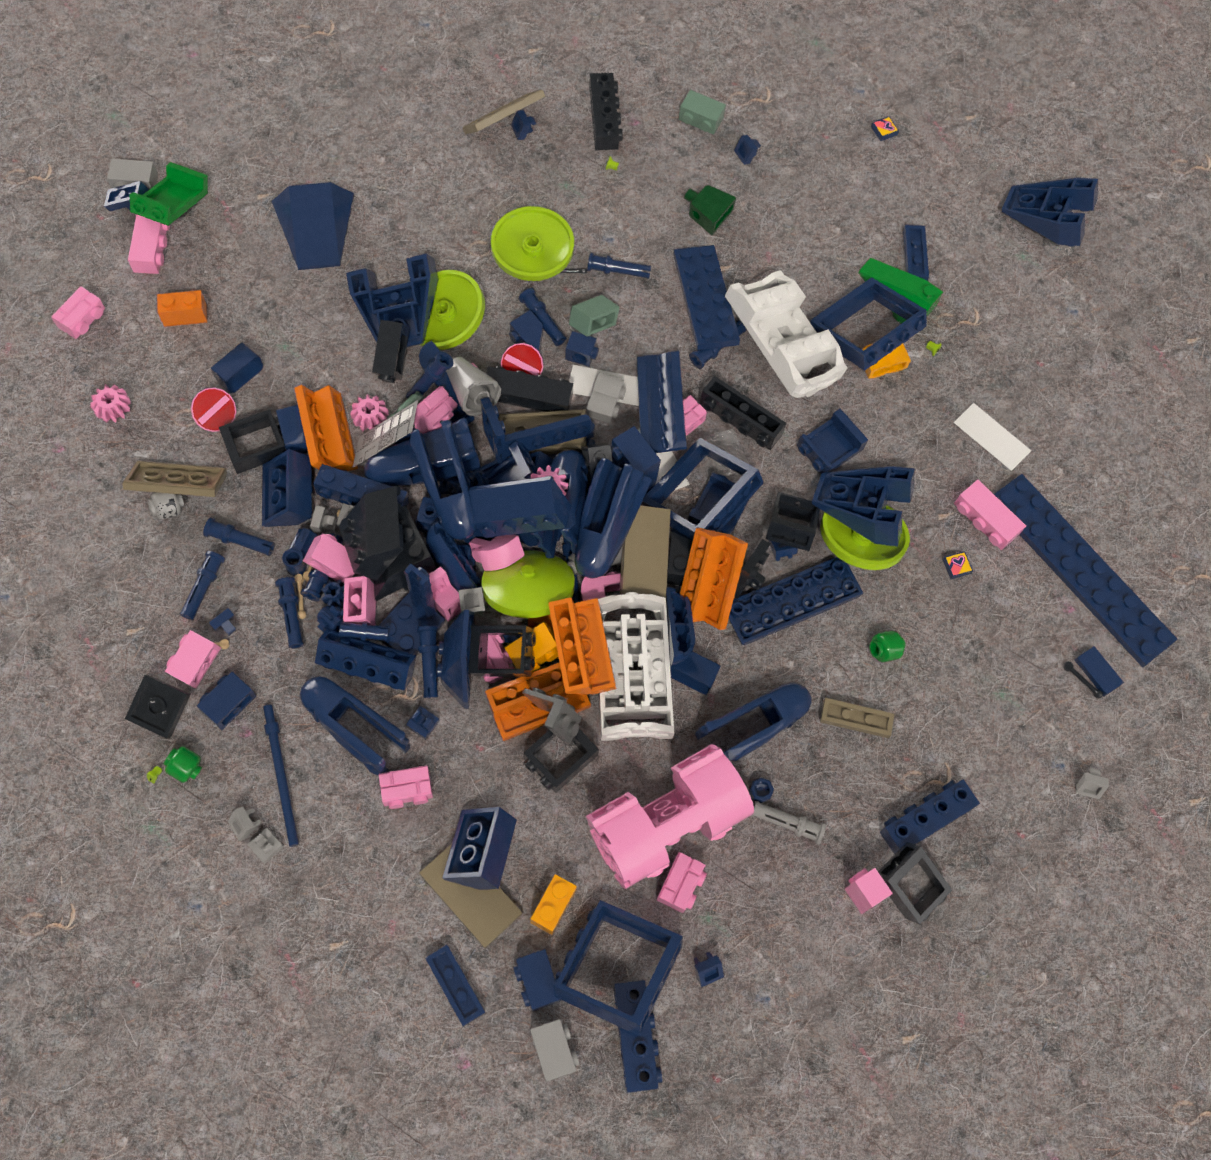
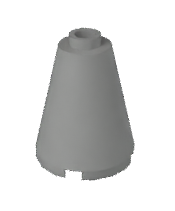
(472, 385)

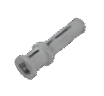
(800, 826)

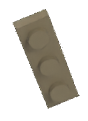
(857, 718)

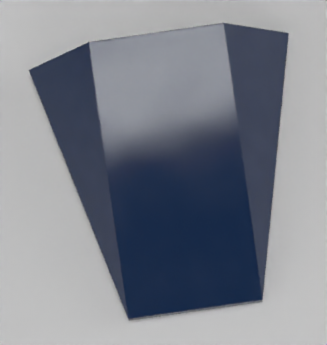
(315, 222)

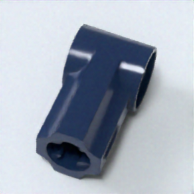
(298, 551)

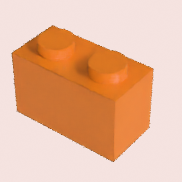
(182, 308)

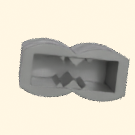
(605, 398)

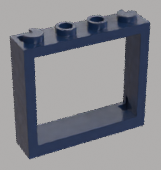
(857, 299)
(726, 507)
(584, 939)

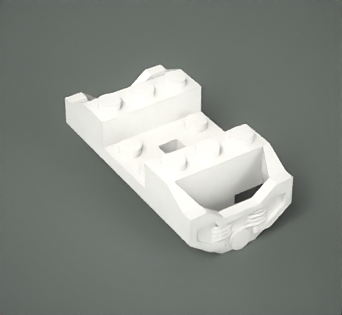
(785, 335)
(638, 692)

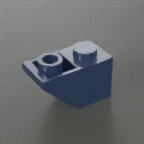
(527, 330)

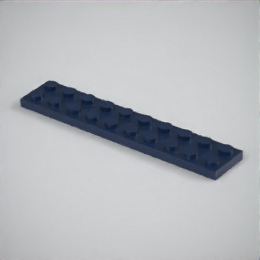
(1086, 573)

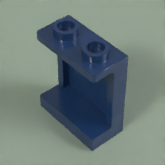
(832, 443)
(517, 467)
(712, 494)

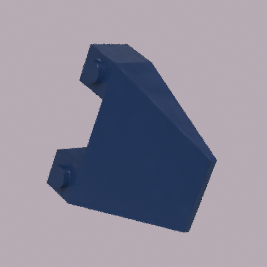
(1049, 207)
(401, 303)
(861, 498)

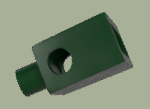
(710, 207)

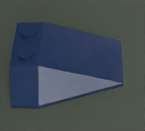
(456, 658)

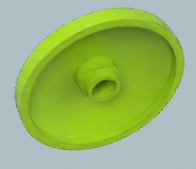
(532, 243)
(455, 310)
(858, 550)
(528, 585)

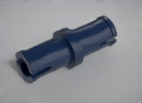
(363, 631)

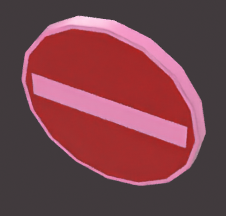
(523, 358)
(213, 409)

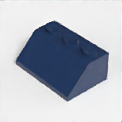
(286, 490)
(480, 848)

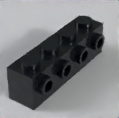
(604, 111)
(531, 390)
(742, 413)

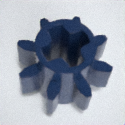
(334, 594)
(330, 618)

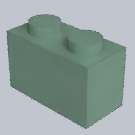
(702, 112)
(594, 315)

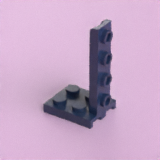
(530, 438)
(413, 611)

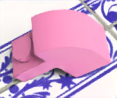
(498, 552)
(598, 586)
(444, 594)

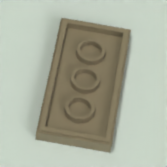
(503, 111)
(522, 421)
(175, 479)
(646, 553)
(481, 911)

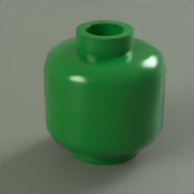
(887, 646)
(182, 764)

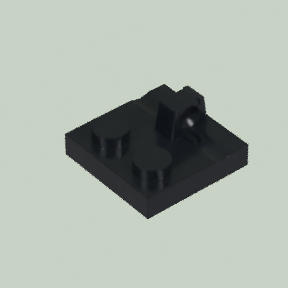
(750, 572)
(157, 706)

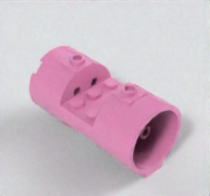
(705, 798)

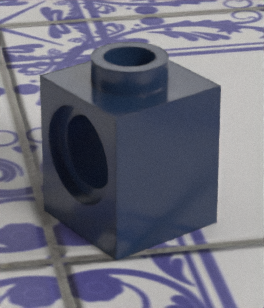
(581, 349)

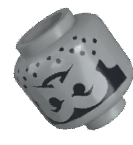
(165, 505)

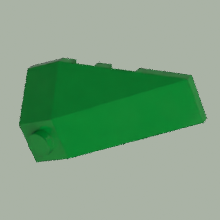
(904, 283)

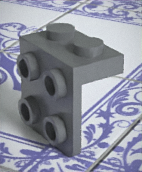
(562, 718)

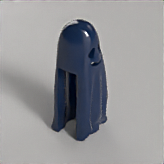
(399, 465)
(576, 470)
(453, 511)
(608, 516)
(329, 702)
(780, 707)

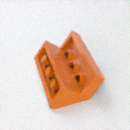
(325, 428)
(713, 575)
(582, 646)
(516, 713)

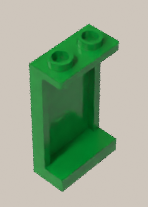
(171, 195)

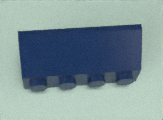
(519, 507)

